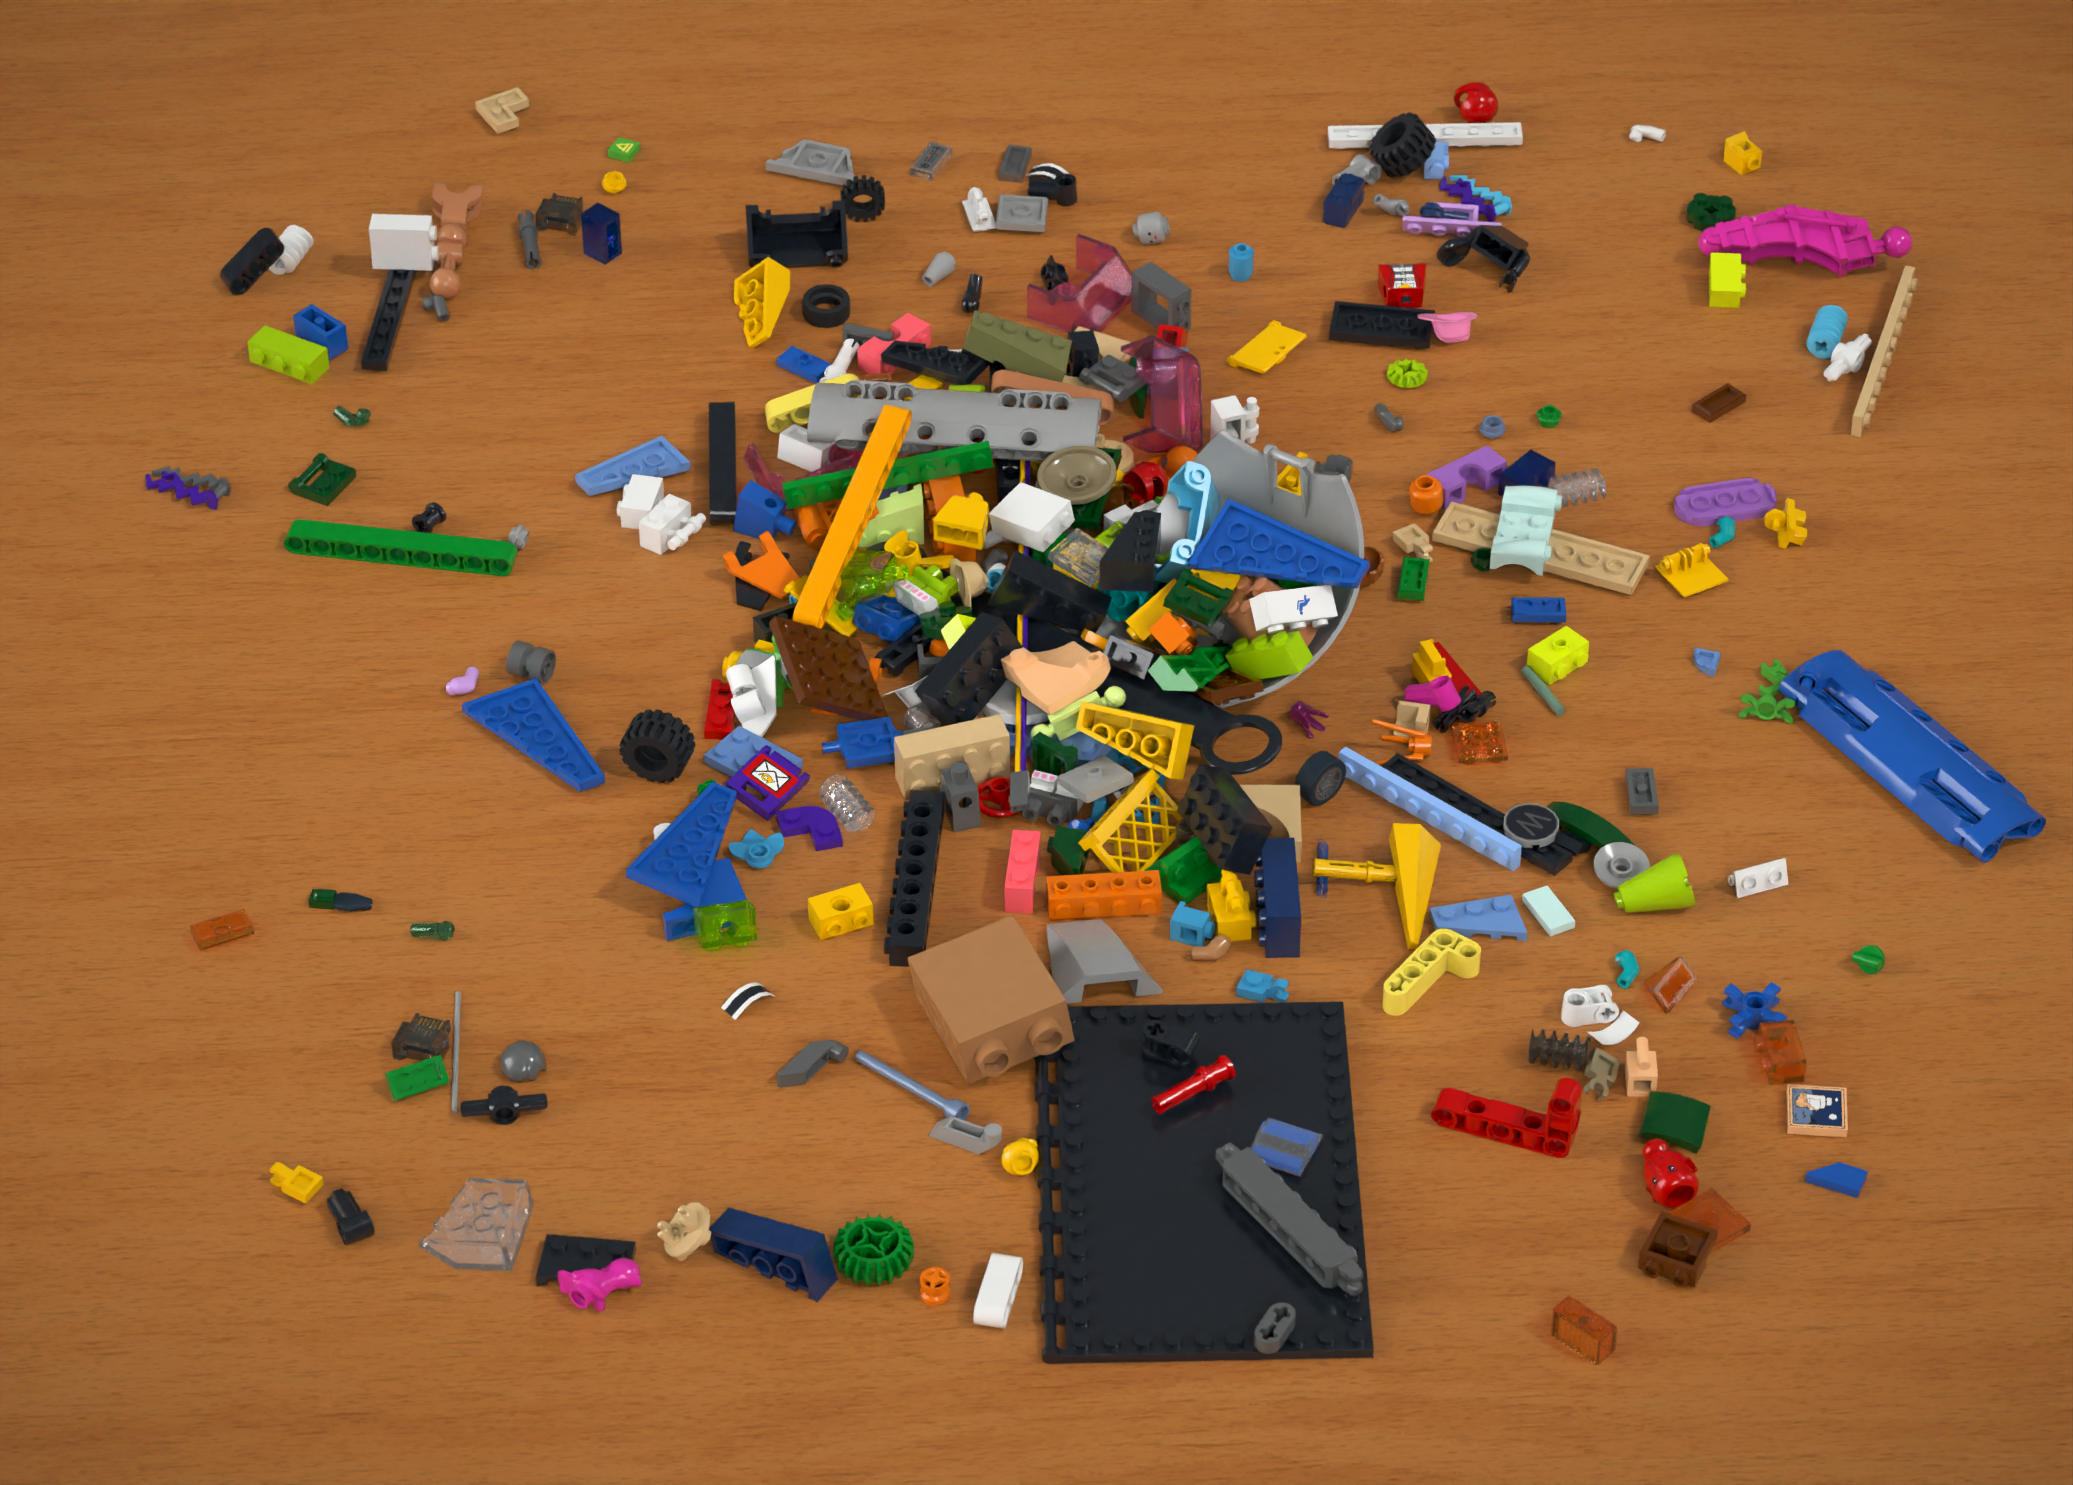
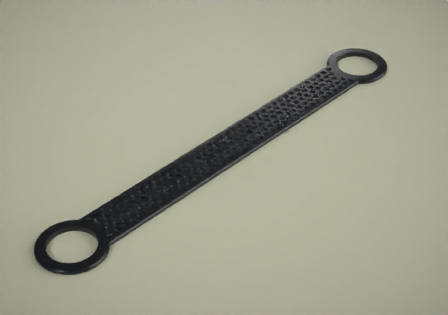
(1144, 695)

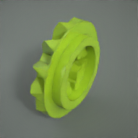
(1414, 377)

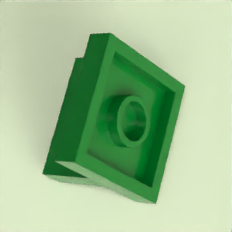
(1186, 871)

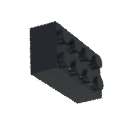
(969, 671)
(1224, 819)

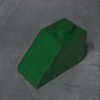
(1065, 851)

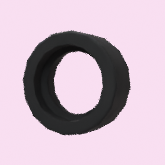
(826, 317)

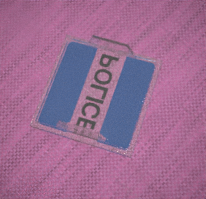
(1285, 1146)

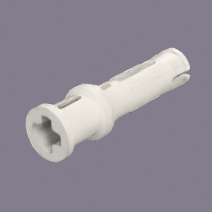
(842, 361)

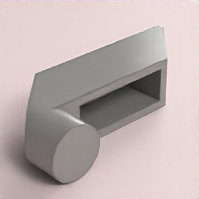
(967, 1135)

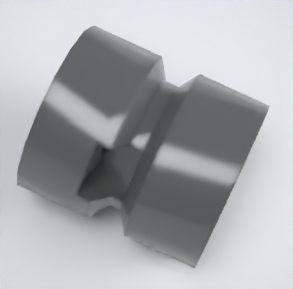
(531, 661)

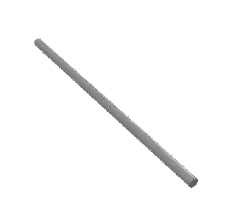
(456, 1052)

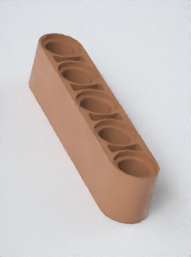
(1007, 379)

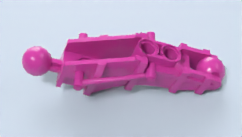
(1806, 234)

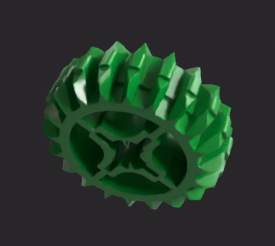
(873, 1249)

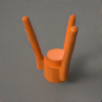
(1418, 741)

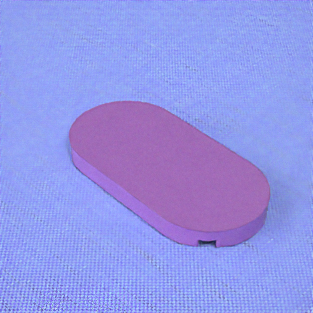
(1736, 498)

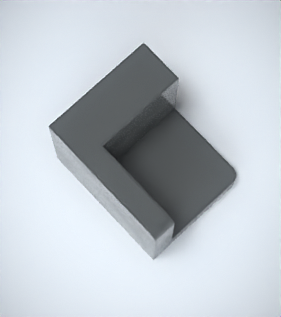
(926, 664)

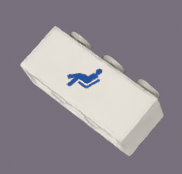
(1293, 608)

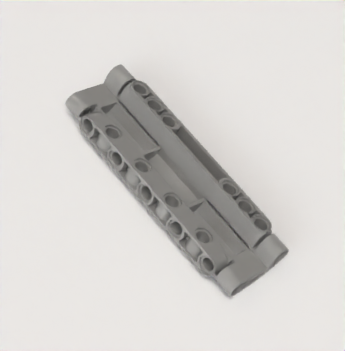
(955, 418)

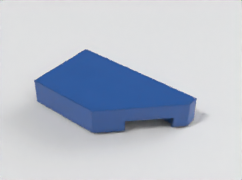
(1839, 1178)

